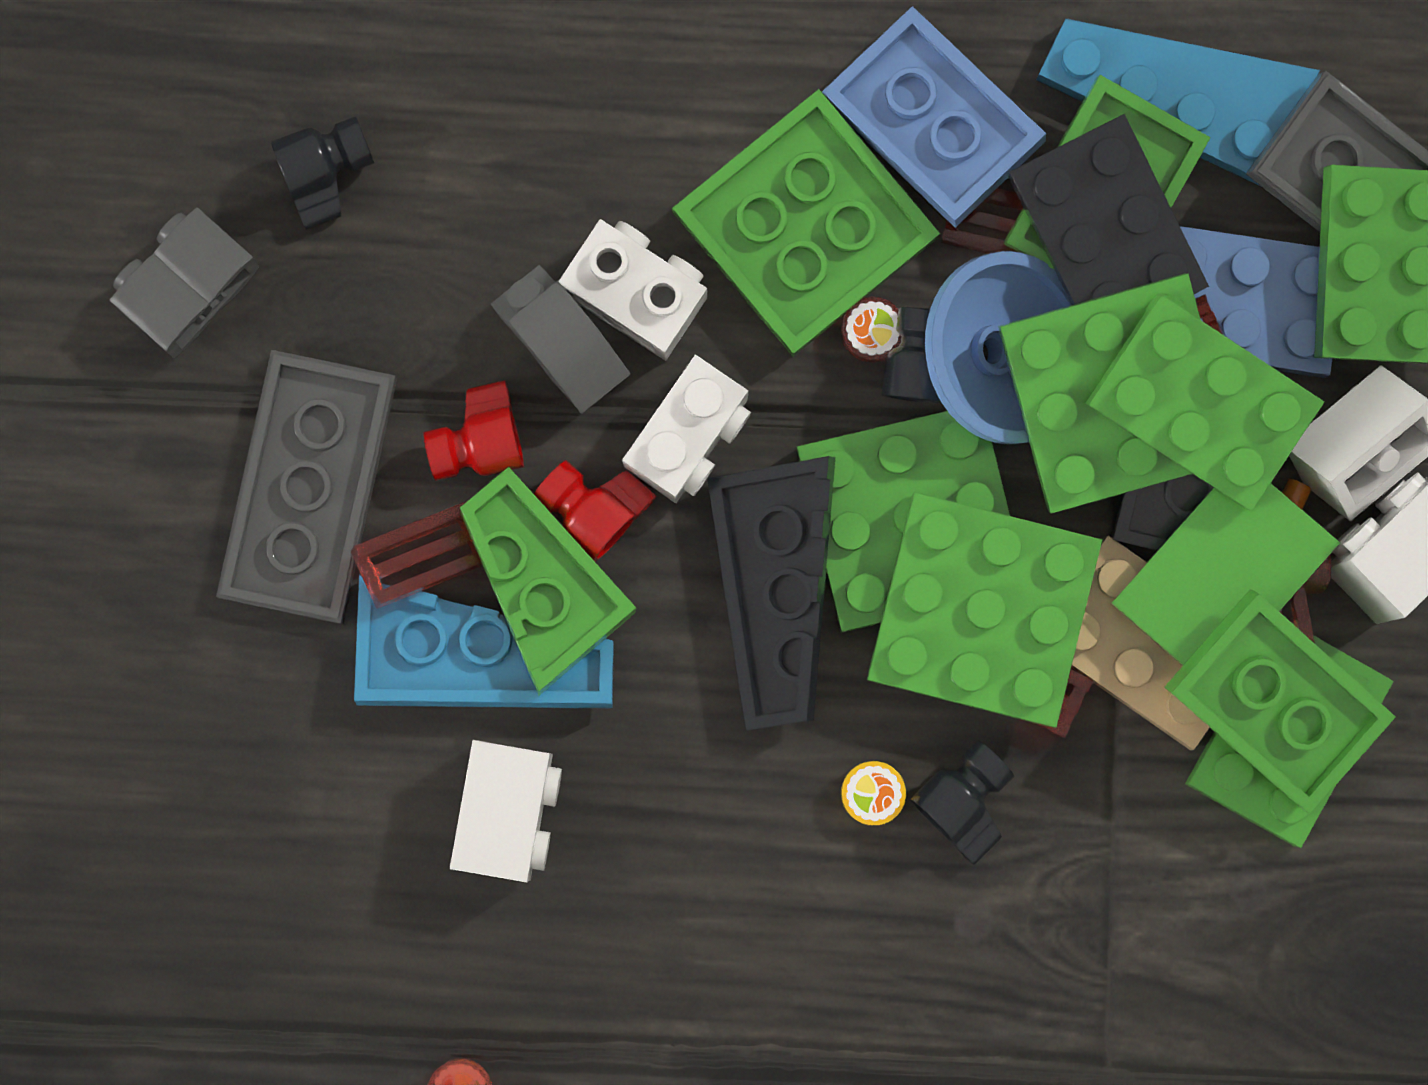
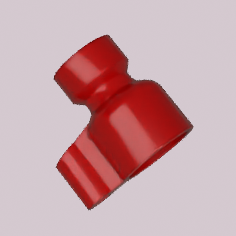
(486, 440)
(594, 515)

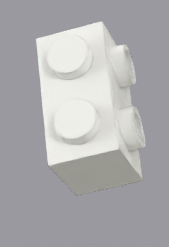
(635, 287)
(686, 429)
(1358, 443)
(503, 812)

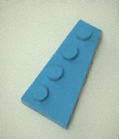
(1216, 91)
(460, 657)

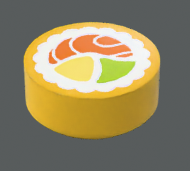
(873, 793)

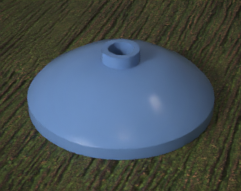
(966, 316)

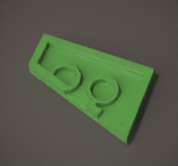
(542, 578)

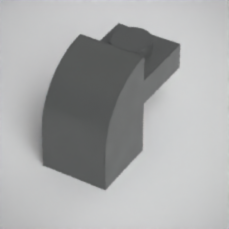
(561, 338)

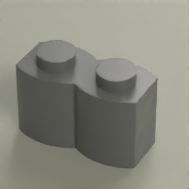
(183, 281)

